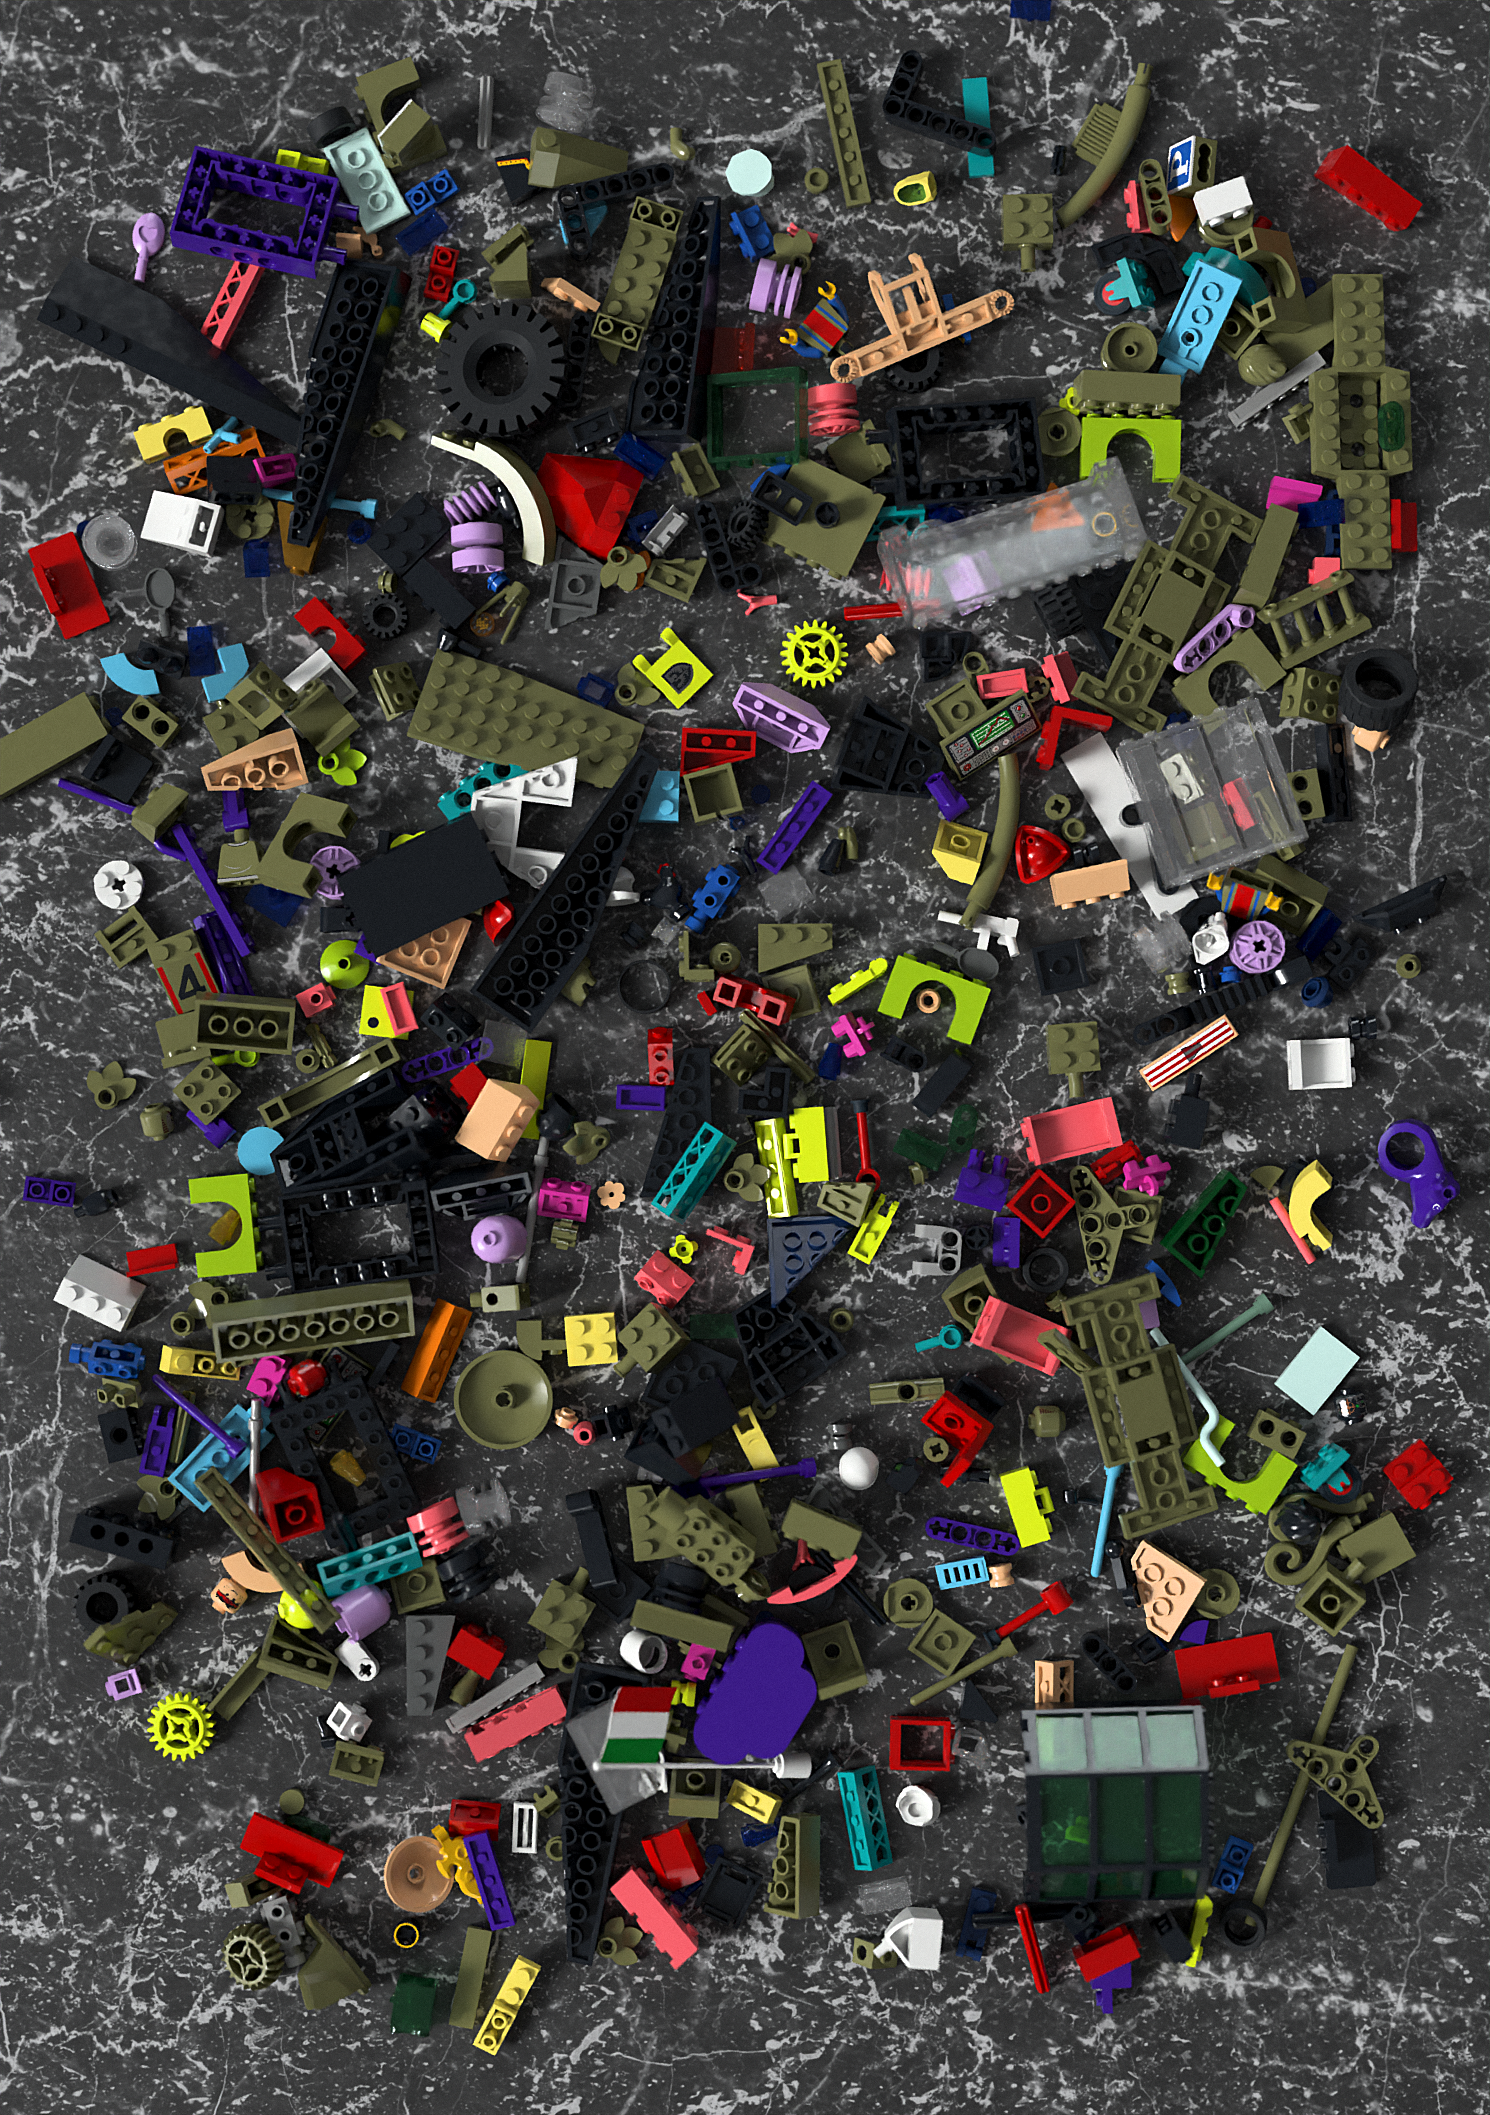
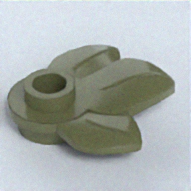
(790, 249)
(624, 572)
(638, 685)
(112, 1082)
(585, 1143)
(750, 1176)
(206, 1296)
(156, 1496)
(556, 1652)
(622, 1941)

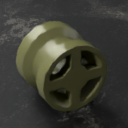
(1053, 808)
(1178, 983)
(761, 1412)
(932, 1446)

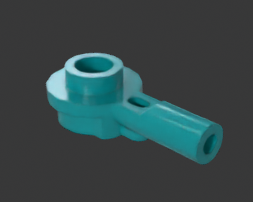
(464, 292)
(949, 1337)

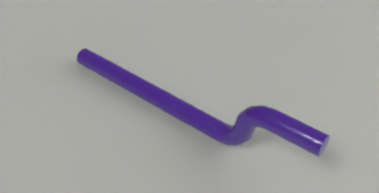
(119, 805)

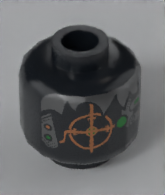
(1350, 1406)

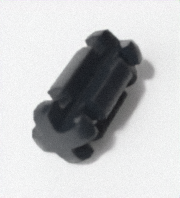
(1058, 160)

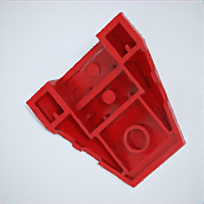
(589, 498)

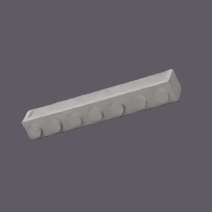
(1276, 390)
(495, 1697)

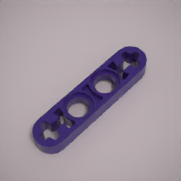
(448, 1062)
(972, 1534)

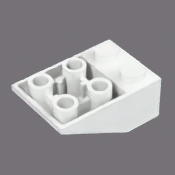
(183, 523)

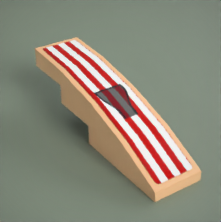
(1188, 1052)

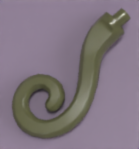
(1316, 1500)
(1333, 1532)

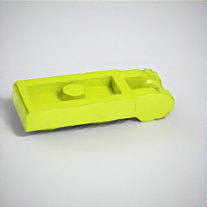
(858, 981)
(872, 1231)
(1199, 1927)

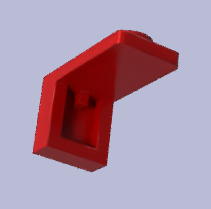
(660, 1056)

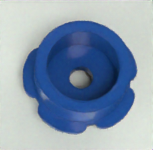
(498, 581)
(1230, 975)

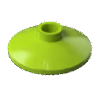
(352, 974)

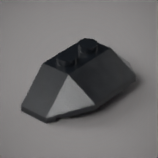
(1404, 908)
(481, 1190)

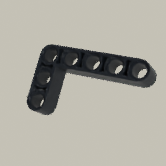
(931, 116)
(605, 197)

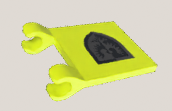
(677, 672)

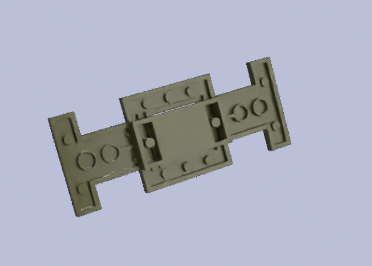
(1177, 610)
(1150, 1402)

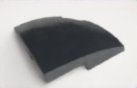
(941, 651)

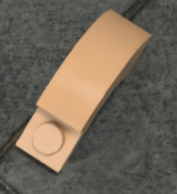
(250, 1574)

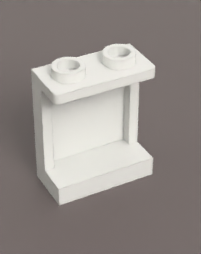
(1320, 1063)

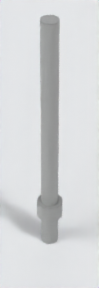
(540, 1162)
(255, 1424)

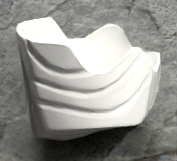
(918, 1805)

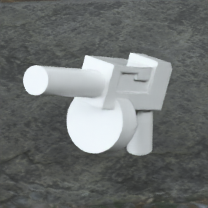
(987, 926)

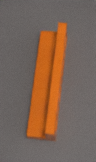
(196, 459)

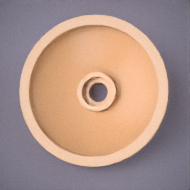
(428, 1885)

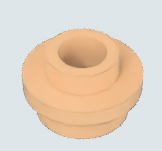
(936, 1000)
(565, 1418)

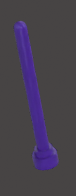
(233, 1445)
(804, 1468)

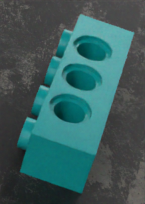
(449, 801)
(370, 1565)

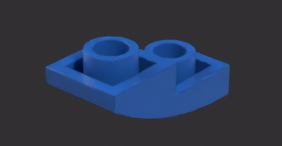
(432, 193)
(415, 1443)
(1232, 1864)

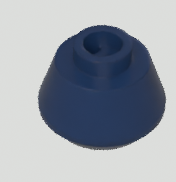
(1317, 993)

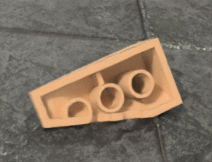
(261, 764)

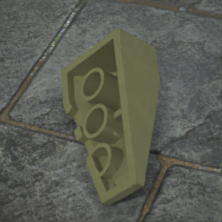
(968, 1297)

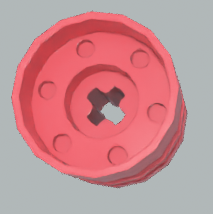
(833, 416)
(438, 1527)

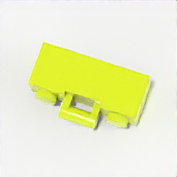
(810, 1130)
(1026, 1516)

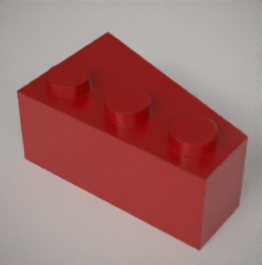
(714, 746)

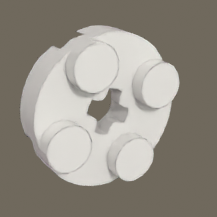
(122, 871)

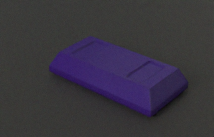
(641, 1097)

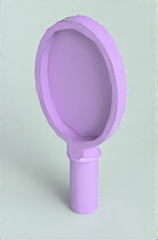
(147, 240)

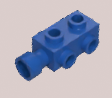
(718, 892)
(110, 1359)

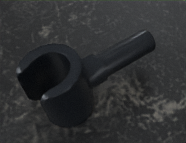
(1070, 1497)
(327, 1742)

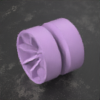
(477, 542)

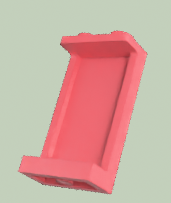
(1071, 1131)
(1015, 1335)

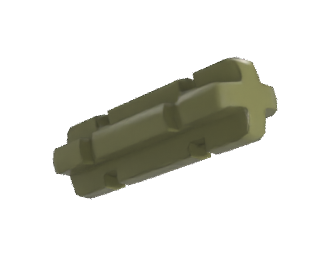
(321, 1045)

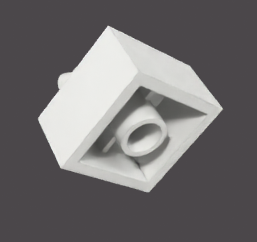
(915, 1938)

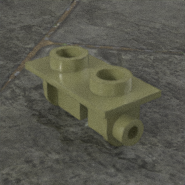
(506, 245)

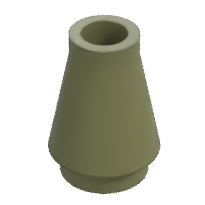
(465, 1688)

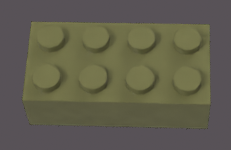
(1126, 392)
(243, 1023)

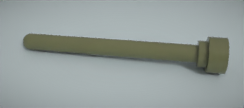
(1005, 1649)

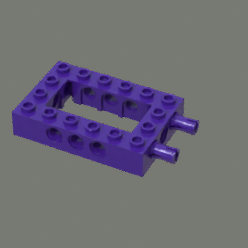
(267, 180)

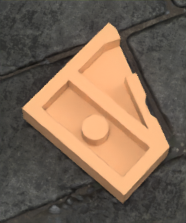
(571, 294)

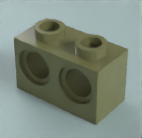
(149, 726)
(1310, 795)
(1273, 1438)

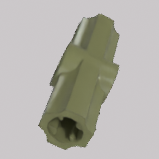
(890, 1391)

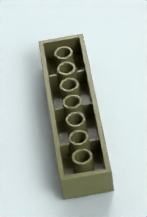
(312, 1320)

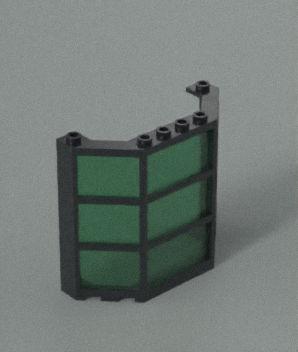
(1116, 1801)

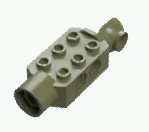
(711, 1542)

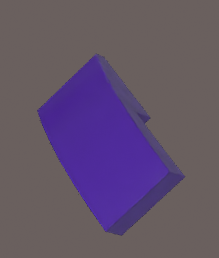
(49, 1191)

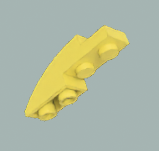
(506, 2005)

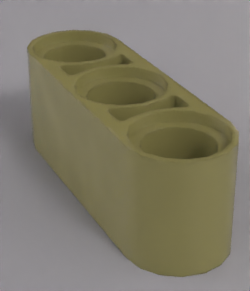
(1151, 186)

